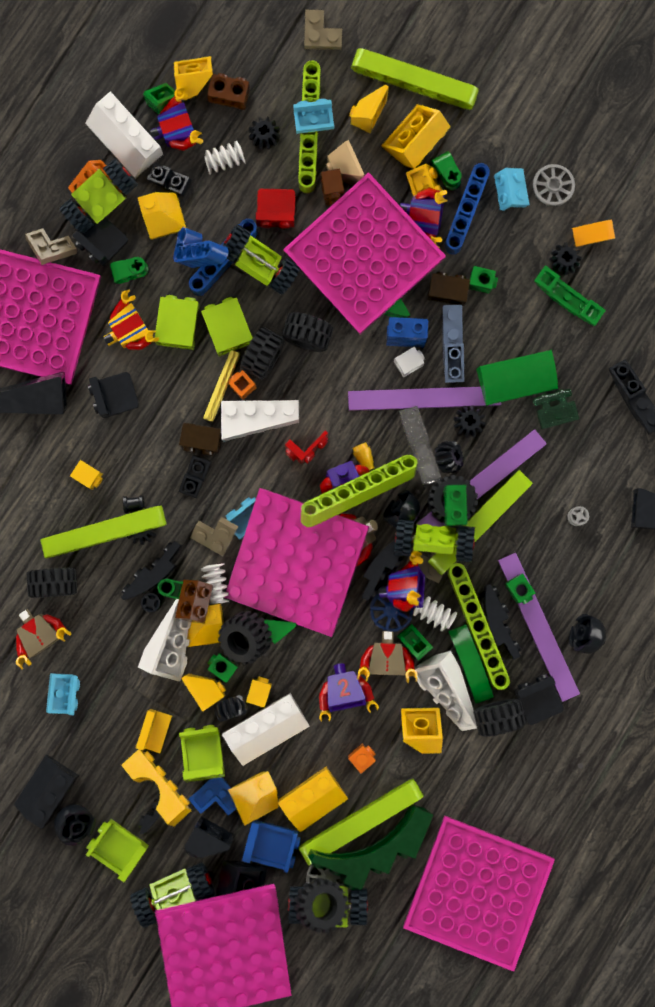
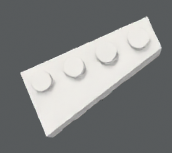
(253, 417)

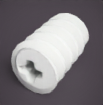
(224, 157)
(214, 578)
(436, 614)

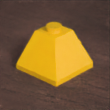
(192, 75)
(369, 109)
(161, 214)
(207, 633)
(204, 690)
(422, 729)
(254, 797)

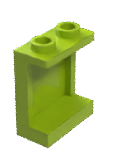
(177, 322)
(227, 326)
(202, 754)
(117, 848)

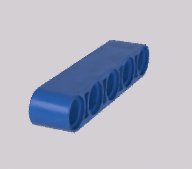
(467, 200)
(208, 280)

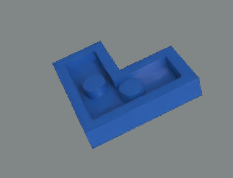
(212, 791)

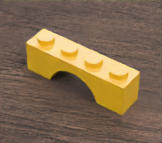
(171, 805)

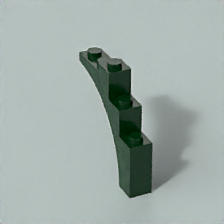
(379, 857)

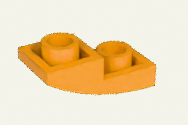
(593, 233)

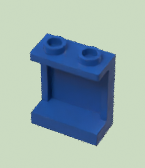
(407, 332)
(271, 845)

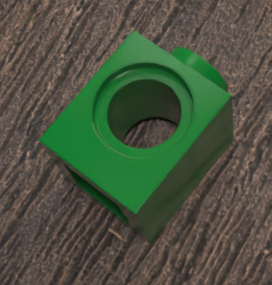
(476, 285)
(512, 584)
(231, 667)

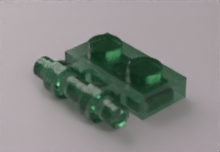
(557, 414)

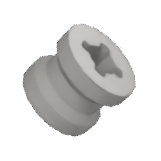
(581, 515)

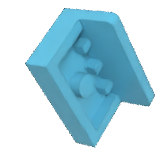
(313, 116)
(511, 188)
(241, 516)
(62, 693)

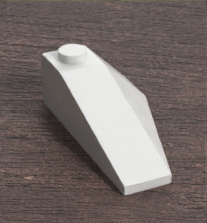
(167, 647)
(446, 684)

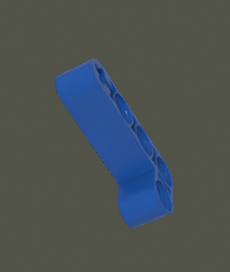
(195, 253)

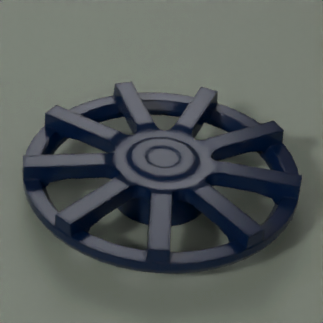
(389, 612)

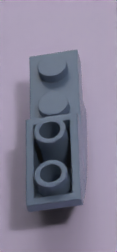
(453, 343)

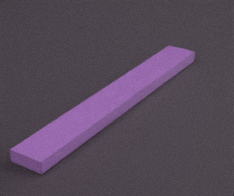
(416, 397)
(499, 469)
(541, 633)

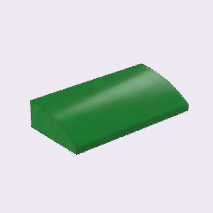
(518, 377)

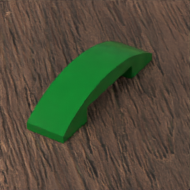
(567, 297)
(471, 663)

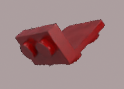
(275, 208)
(296, 453)

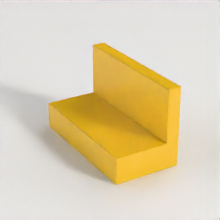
(154, 731)

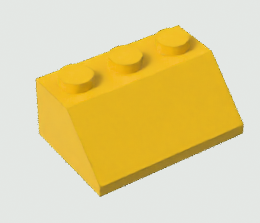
(416, 135)
(312, 799)

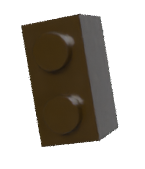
(448, 288)
(200, 438)

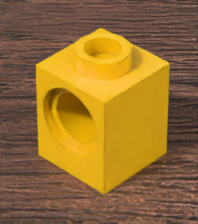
(87, 475)
(259, 691)

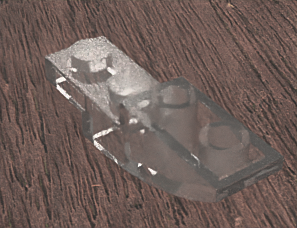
(419, 444)

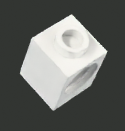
(409, 361)

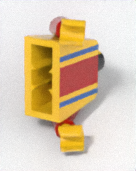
(128, 326)

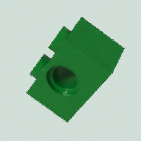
(455, 505)

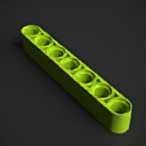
(415, 79)
(309, 154)
(358, 490)
(486, 516)
(103, 532)
(485, 633)
(363, 819)

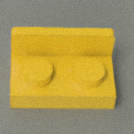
(423, 178)

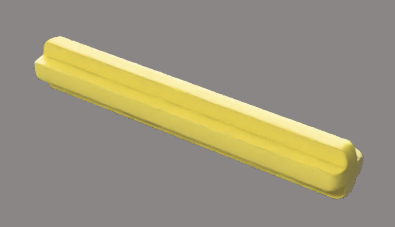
(221, 386)

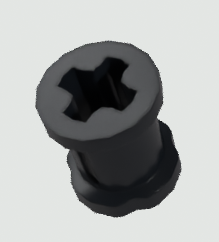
(133, 504)

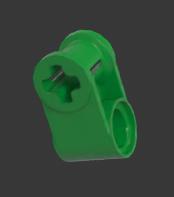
(447, 168)
(126, 269)
(176, 588)

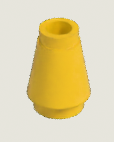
(363, 455)

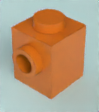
(242, 384)
(362, 757)

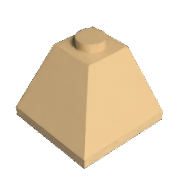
(346, 160)

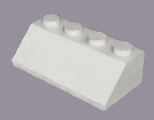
(123, 135)
(265, 729)

